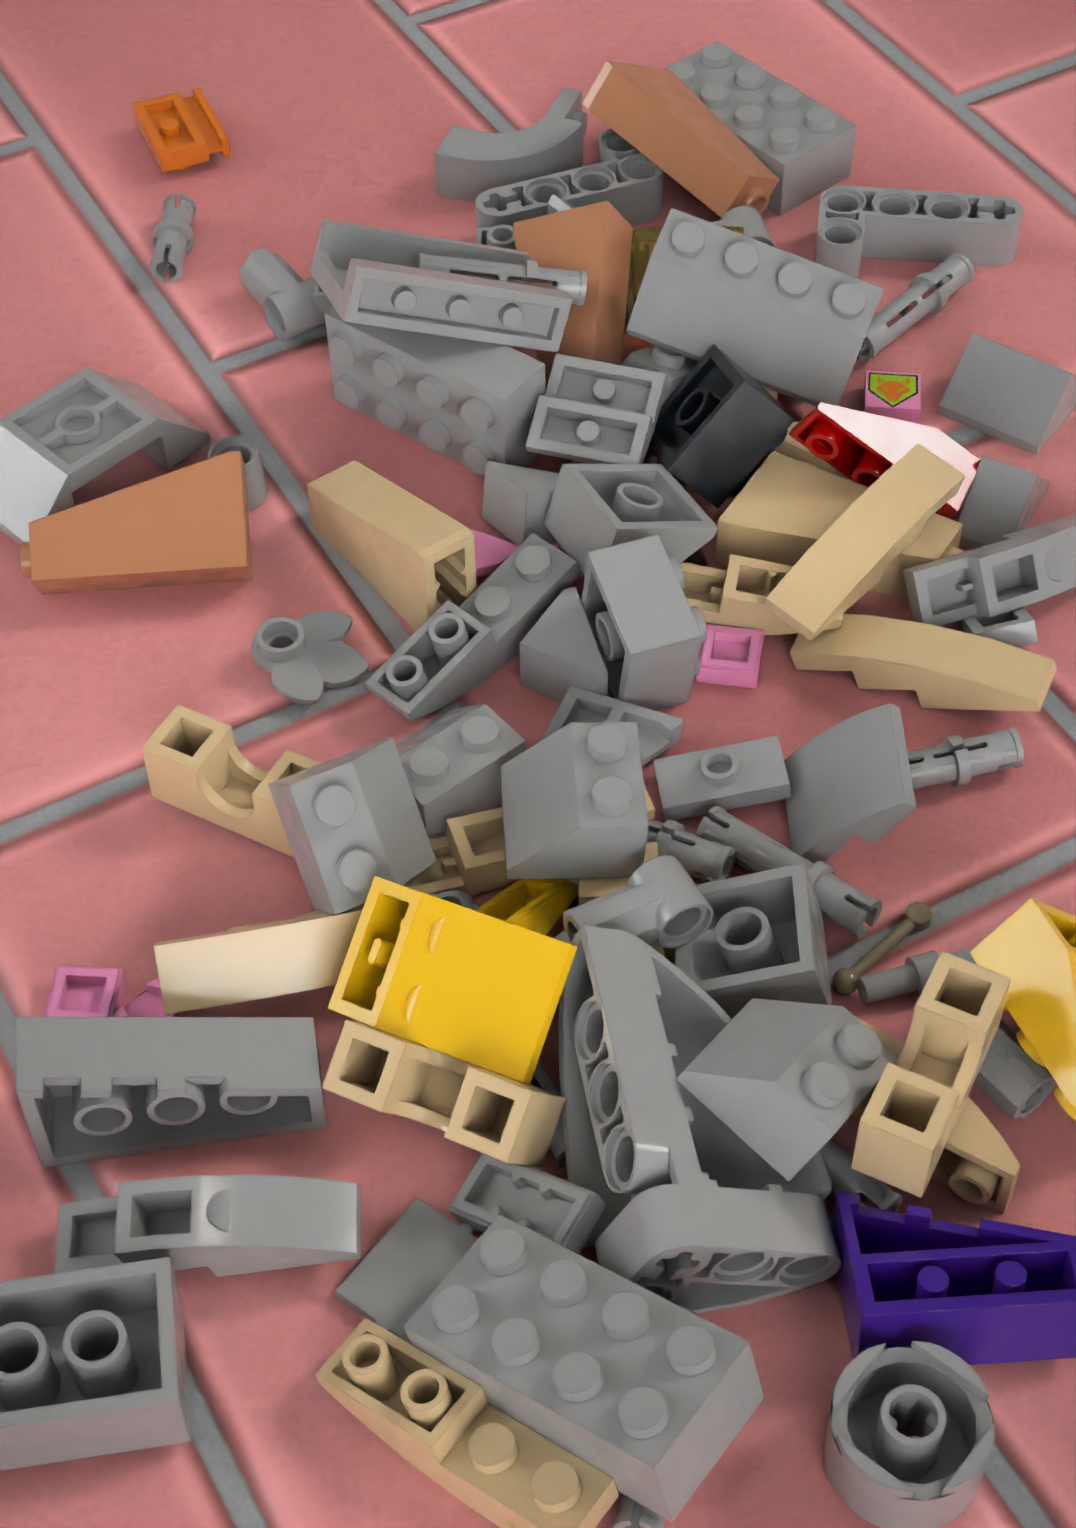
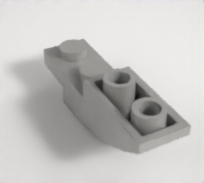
(995, 577)
(473, 641)
(214, 1223)

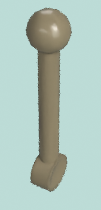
(916, 918)

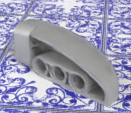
(682, 1192)

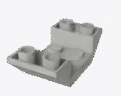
(78, 435)

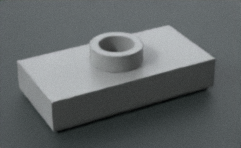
(722, 777)
(530, 1198)

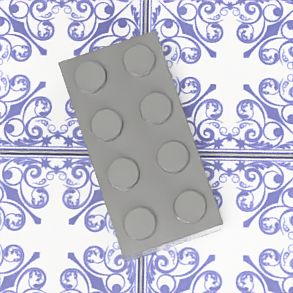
(782, 126)
(439, 390)
(592, 1362)
(92, 1363)

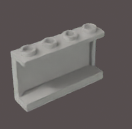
(376, 283)

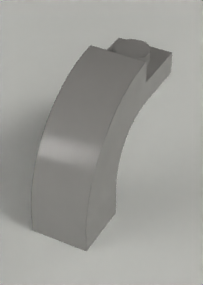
(480, 160)

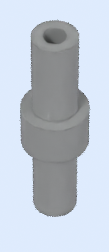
(904, 978)

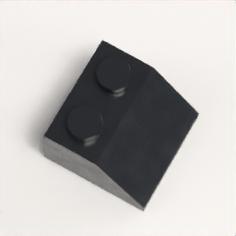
(718, 427)

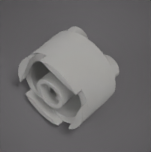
(867, 1443)

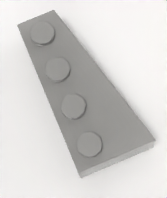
(163, 1082)

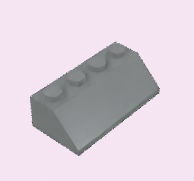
(764, 307)

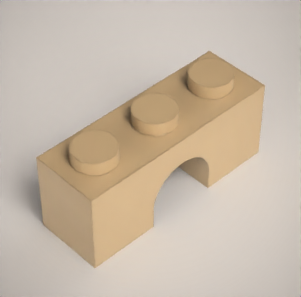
(201, 771)
(927, 1088)
(462, 1099)

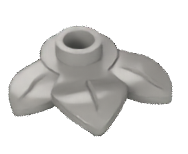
(308, 655)

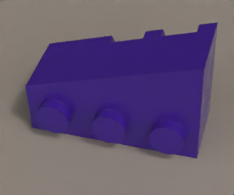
(970, 1289)

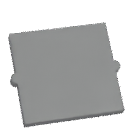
(405, 1267)

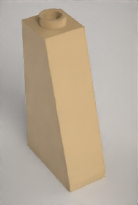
(794, 503)
(394, 541)

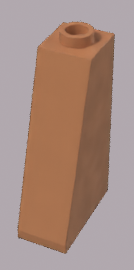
(680, 136)
(594, 241)
(151, 534)

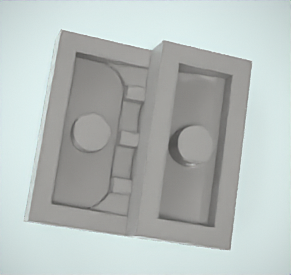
(596, 412)
(849, 783)

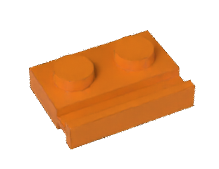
(180, 130)

